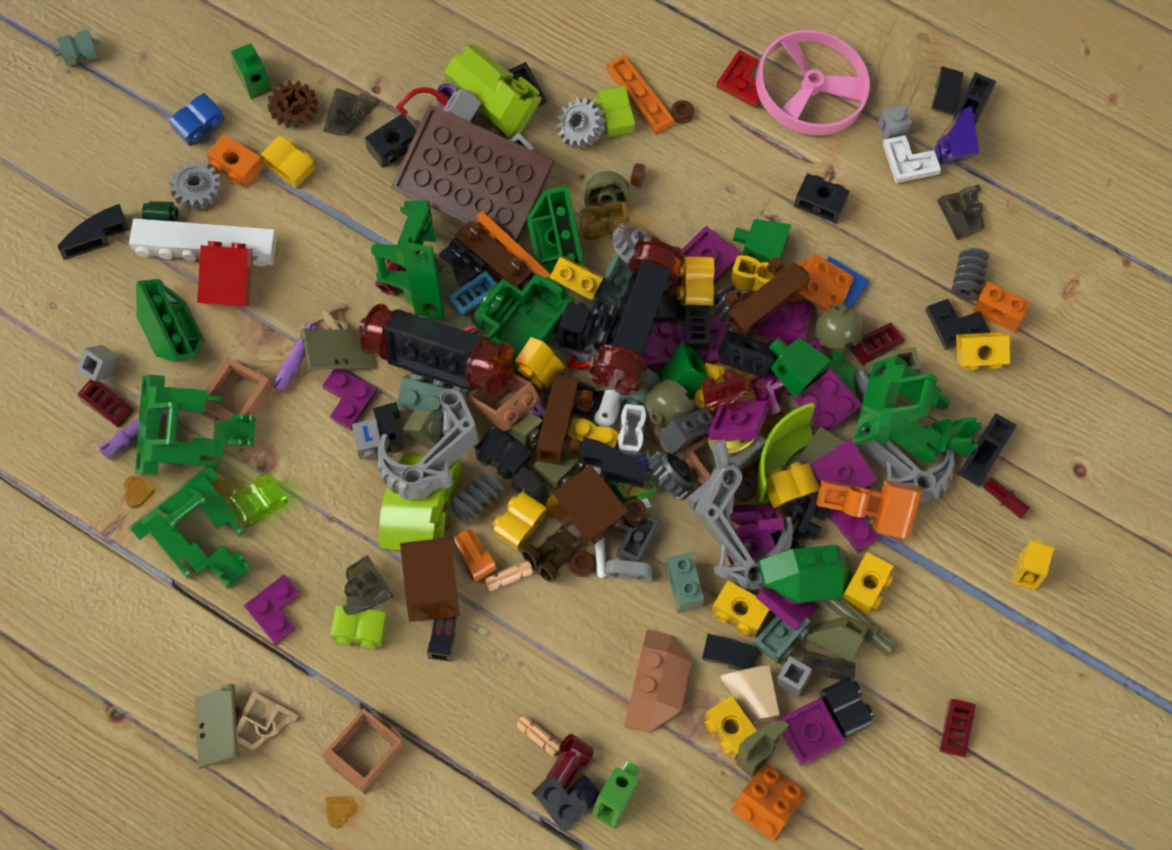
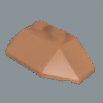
(658, 683)

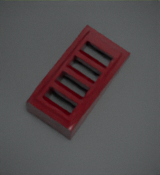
(864, 351)
(94, 391)
(969, 709)

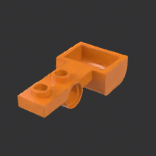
(892, 507)

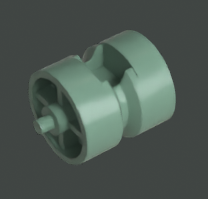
(78, 47)
(648, 381)

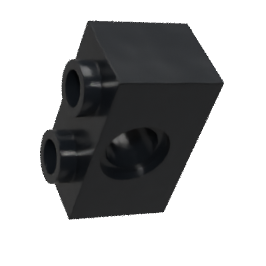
(395, 130)
(826, 208)
(573, 326)
(745, 354)

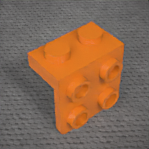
(827, 283)
(768, 801)

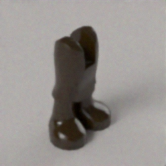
(561, 543)

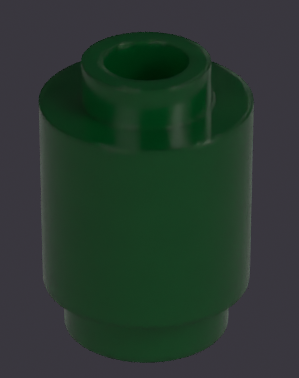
(160, 211)

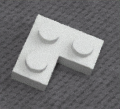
(909, 166)

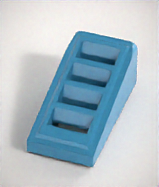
(483, 279)

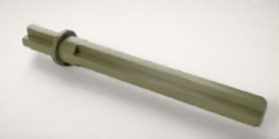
(873, 633)

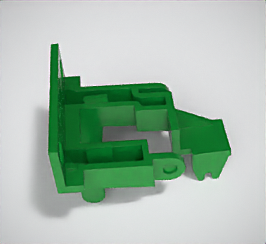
(421, 277)
(899, 423)
(152, 450)
(162, 527)

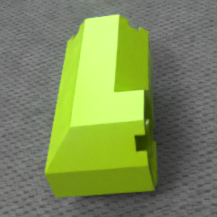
(503, 99)

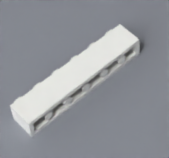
(184, 239)

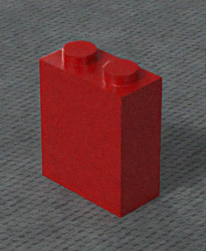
(224, 274)

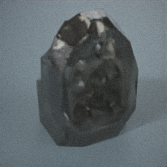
(531, 483)

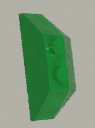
(555, 229)
(167, 322)
(808, 573)

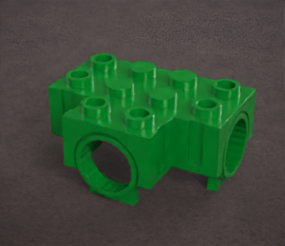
(519, 314)

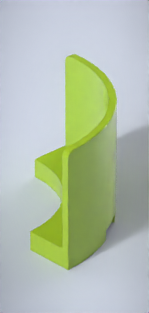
(783, 443)
(415, 518)

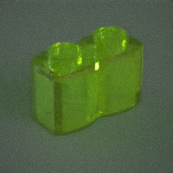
(257, 500)

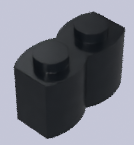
(502, 453)
(846, 707)

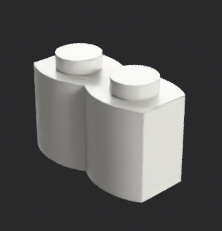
(631, 430)

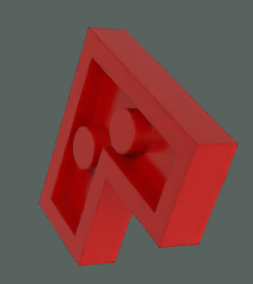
(737, 79)

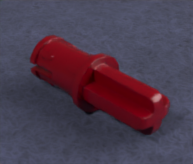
(1006, 497)

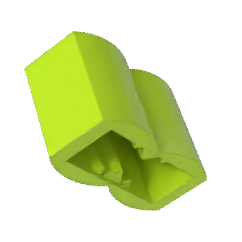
(616, 110)
(362, 628)

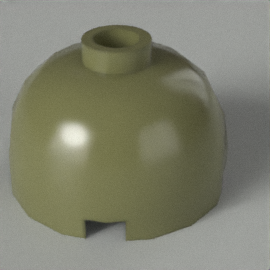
(606, 188)
(839, 327)
(667, 402)

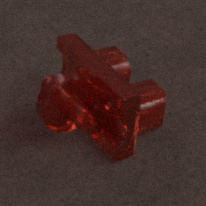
(725, 392)

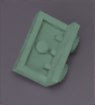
(614, 282)
(421, 394)
(779, 637)

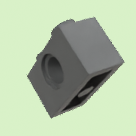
(686, 430)

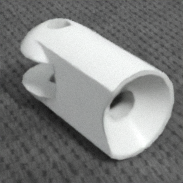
(608, 410)

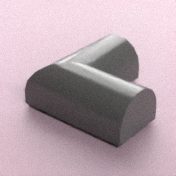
(636, 538)

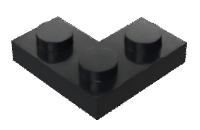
(949, 325)
(568, 805)

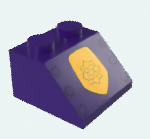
(958, 139)

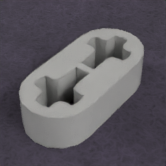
(629, 570)

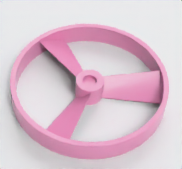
(814, 81)

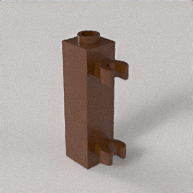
(498, 261)
(768, 299)
(557, 420)

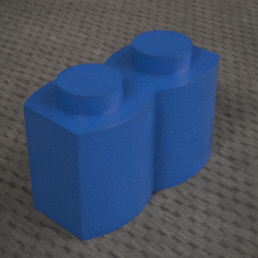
(197, 119)

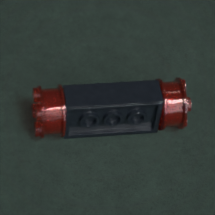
(652, 272)
(436, 350)

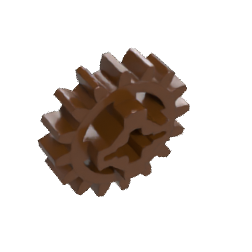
(289, 100)

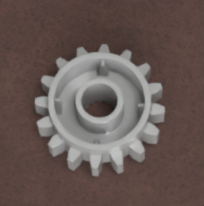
(581, 123)
(198, 196)
(625, 239)

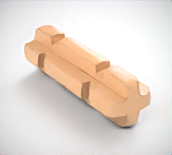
(508, 575)
(538, 735)

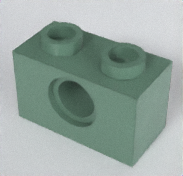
(684, 582)

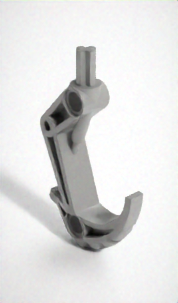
(900, 466)
(433, 469)
(719, 498)

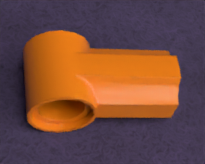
(477, 561)

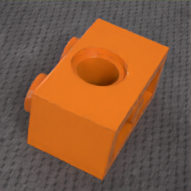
(228, 150)
(1001, 306)

